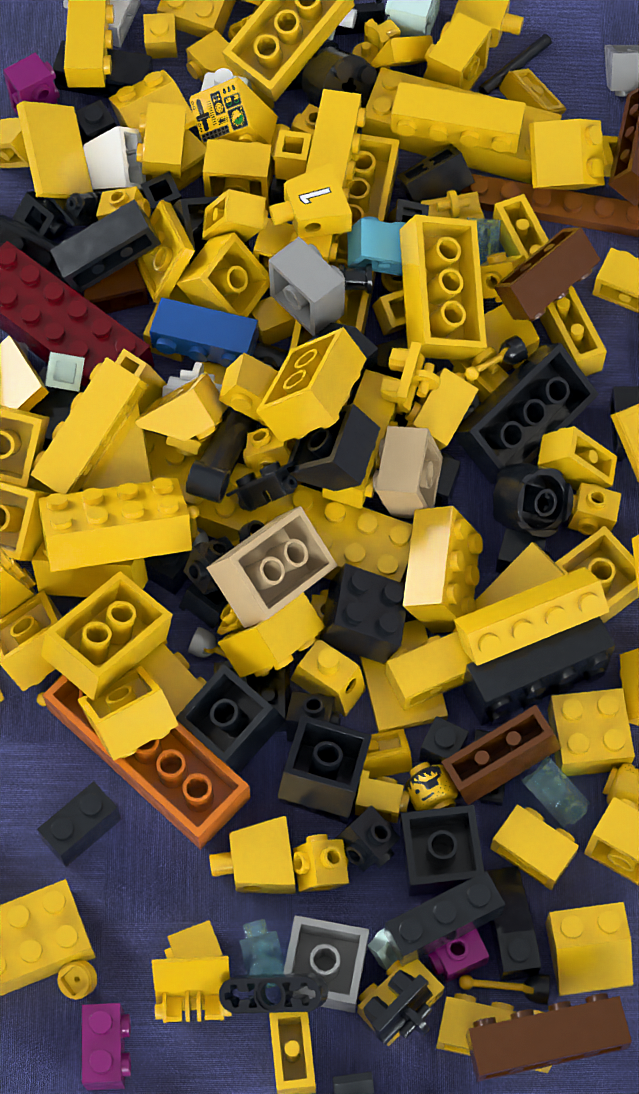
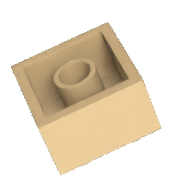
(407, 471)

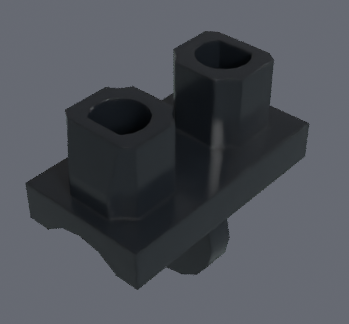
(405, 1012)

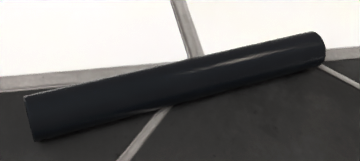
(515, 64)

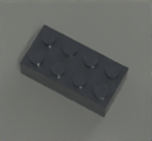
(531, 402)
(538, 671)

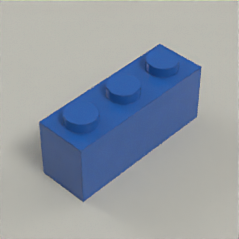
(202, 332)

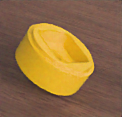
(77, 979)

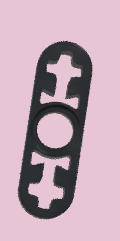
(286, 983)

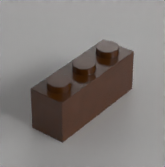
(547, 274)
(501, 754)

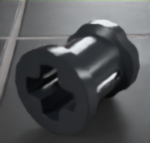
(357, 277)

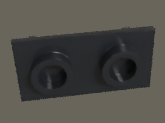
(273, 478)

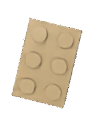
(272, 567)

